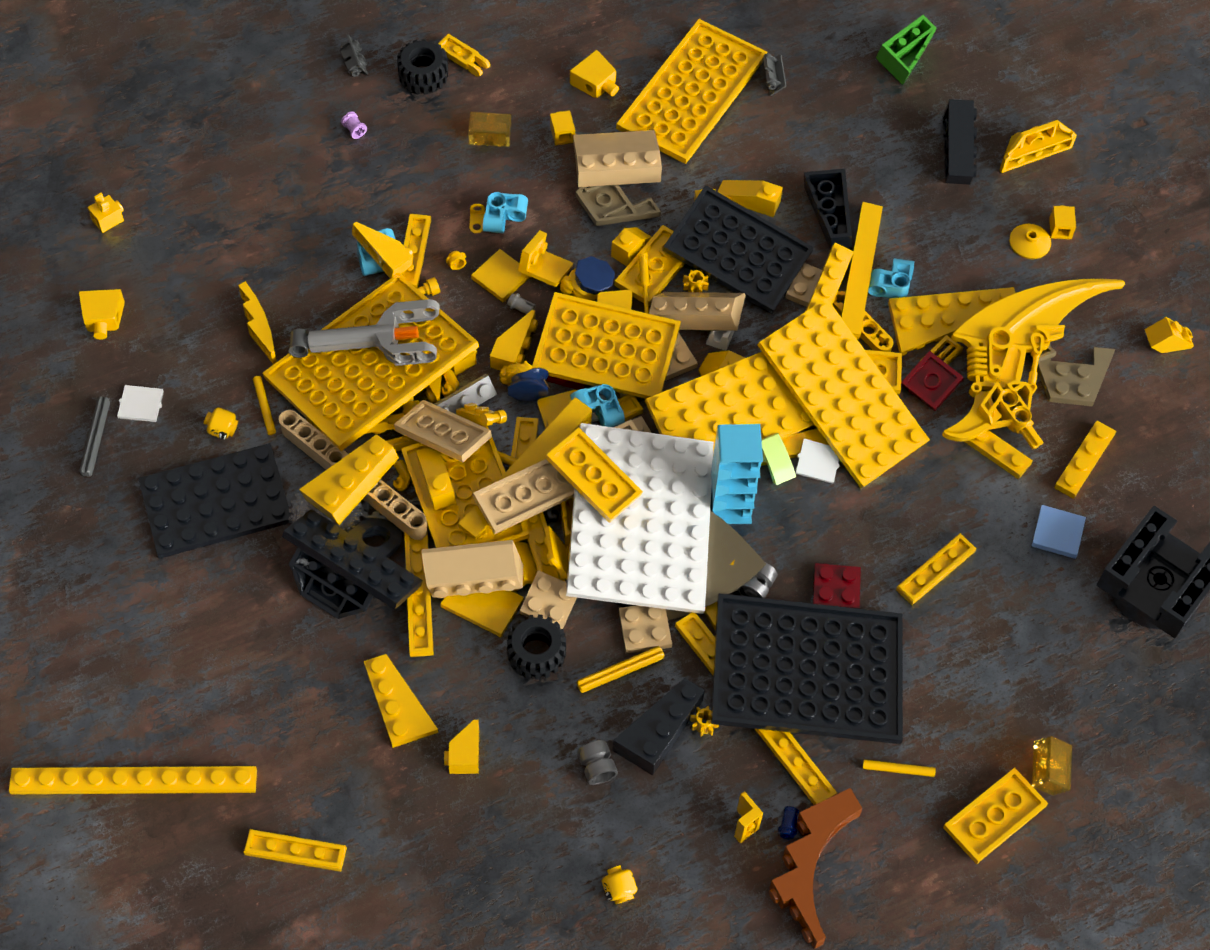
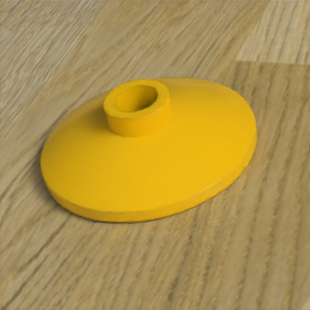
(1030, 247)

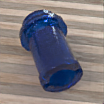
(788, 826)

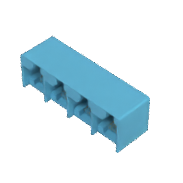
(735, 471)

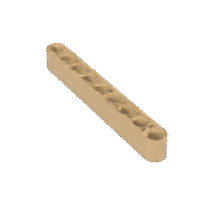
(327, 457)

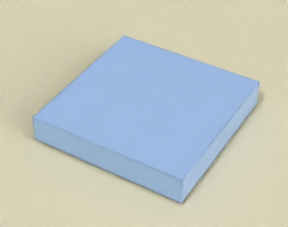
(1058, 531)

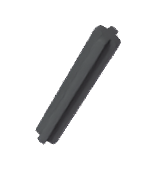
(94, 436)

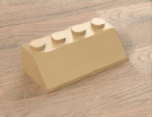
(700, 309)
(472, 568)

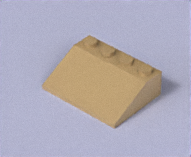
(617, 158)

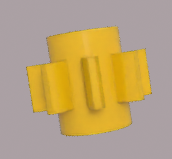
(695, 281)
(702, 728)

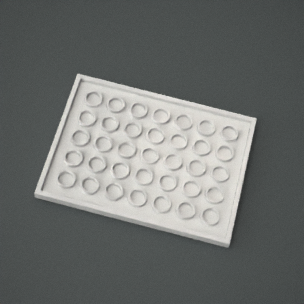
(660, 542)

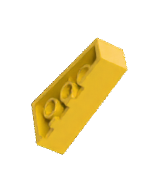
(350, 479)

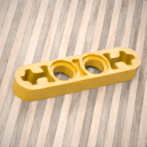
(870, 339)

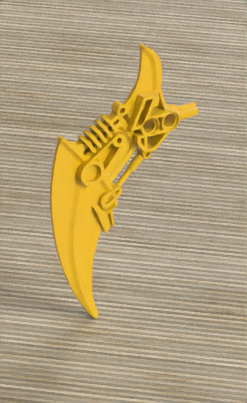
(997, 351)

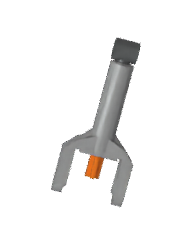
(382, 335)

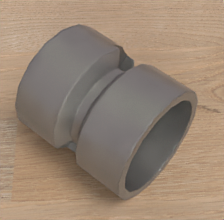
(760, 583)
(597, 762)

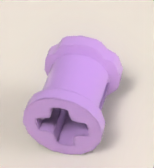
(353, 124)

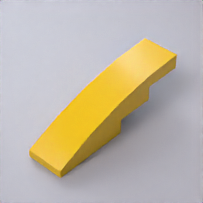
(258, 323)

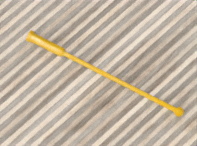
(644, 278)

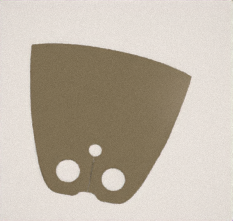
(723, 548)

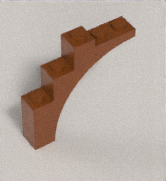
(795, 887)

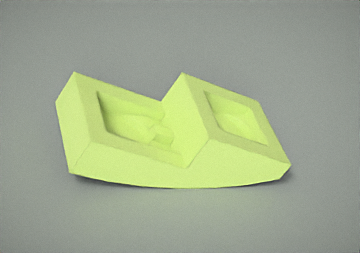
(777, 459)

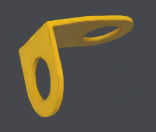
(476, 217)

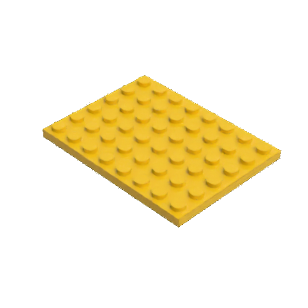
(358, 388)

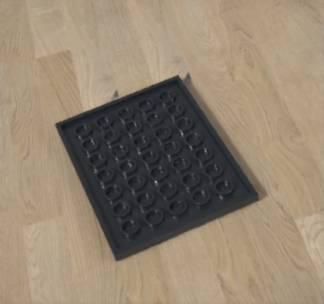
(808, 669)

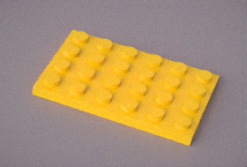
(606, 346)
(475, 473)

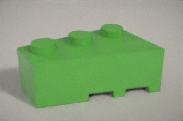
(905, 48)

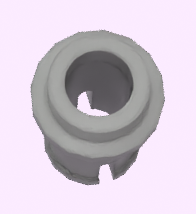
(520, 304)

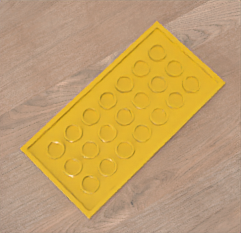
(693, 89)
(843, 392)
(734, 394)

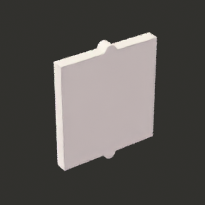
(140, 403)
(817, 461)

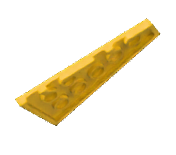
(932, 317)

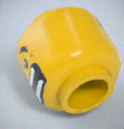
(221, 423)
(619, 885)

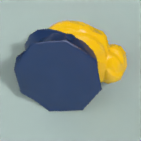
(588, 279)
(525, 381)

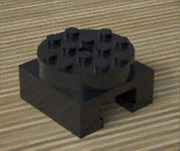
(1159, 557)

